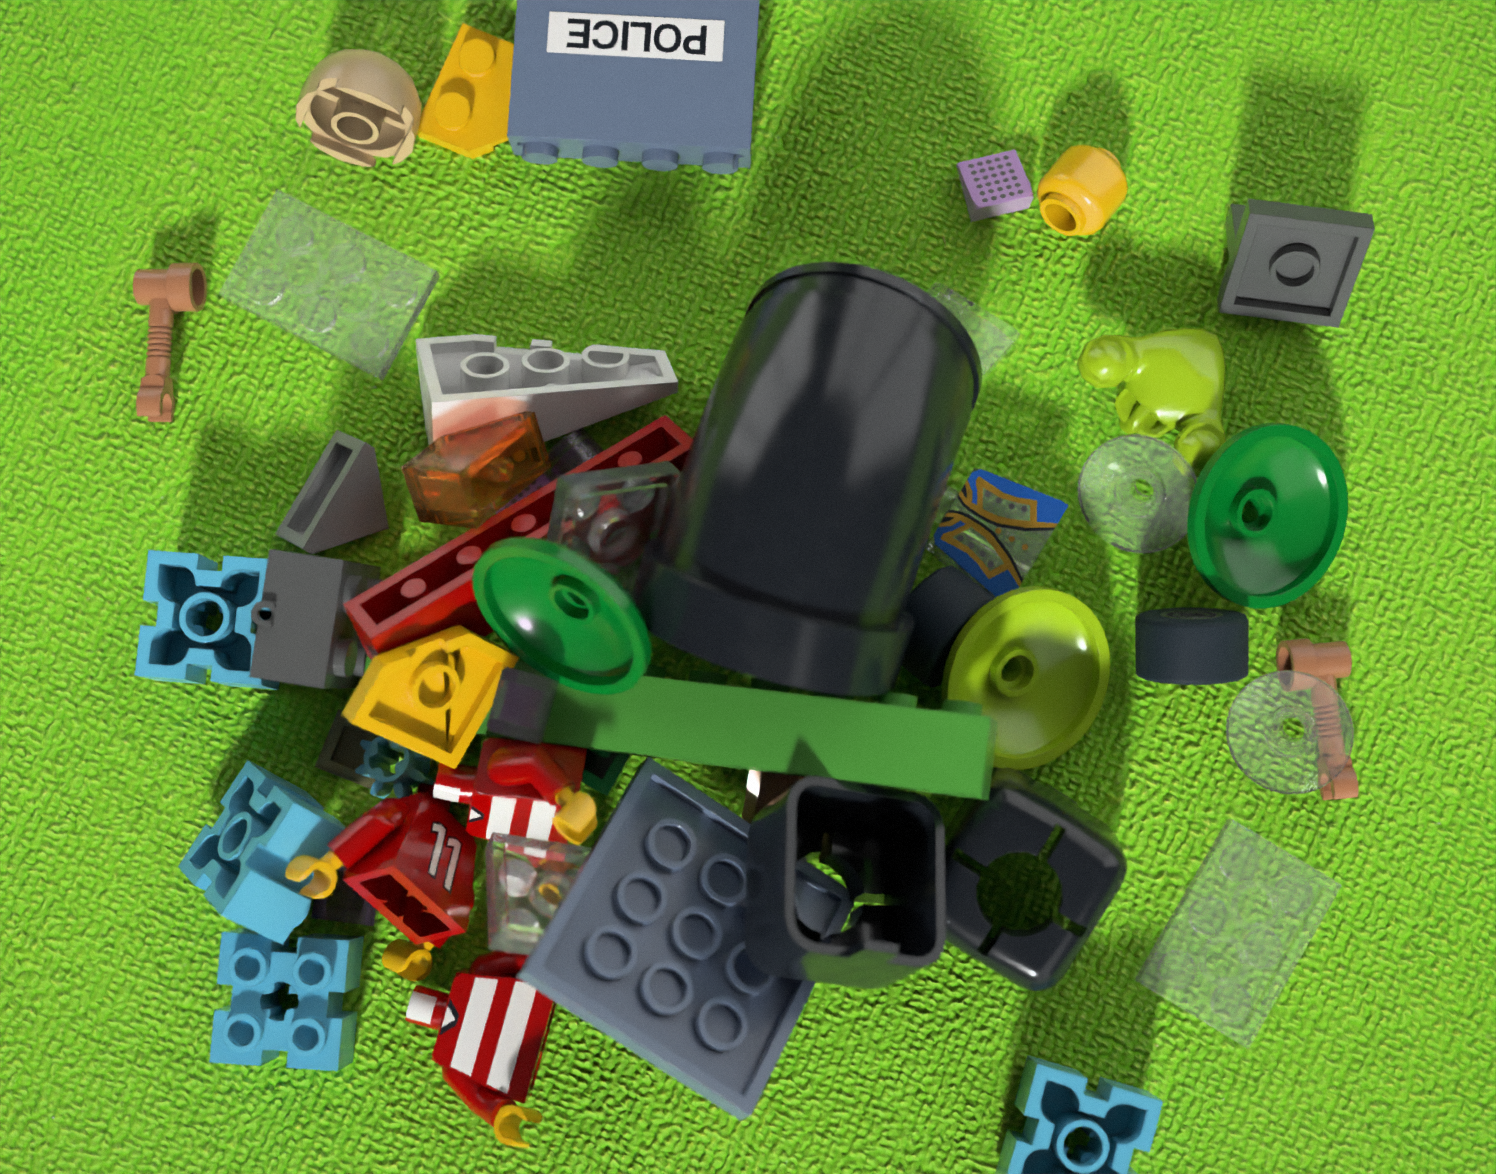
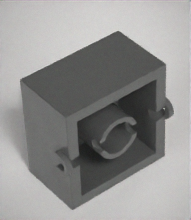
(309, 629)

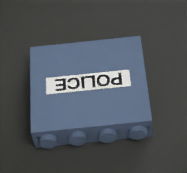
(634, 82)

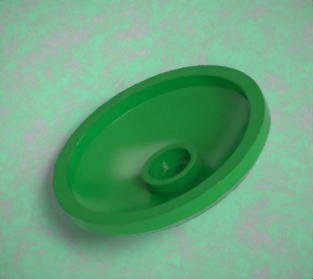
(1289, 521)
(562, 615)

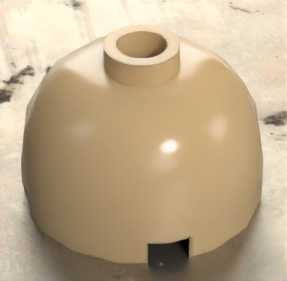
(360, 107)

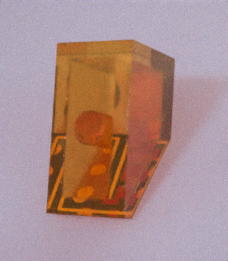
(476, 470)

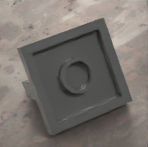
(1292, 261)

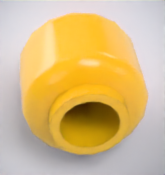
(1082, 190)

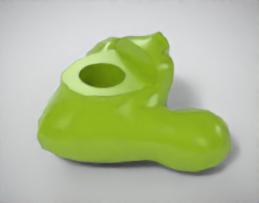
(1167, 385)

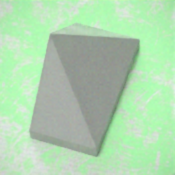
(338, 499)

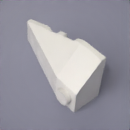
(475, 382)

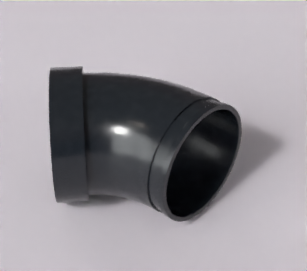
(814, 482)

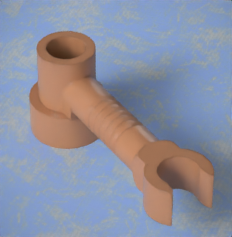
(167, 293)
(1328, 663)

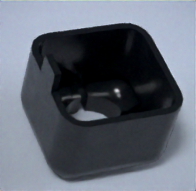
(1021, 820)
(884, 849)

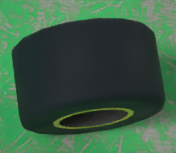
(940, 610)
(1192, 645)

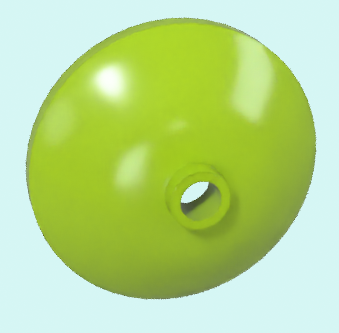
(1052, 676)

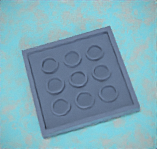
(658, 947)

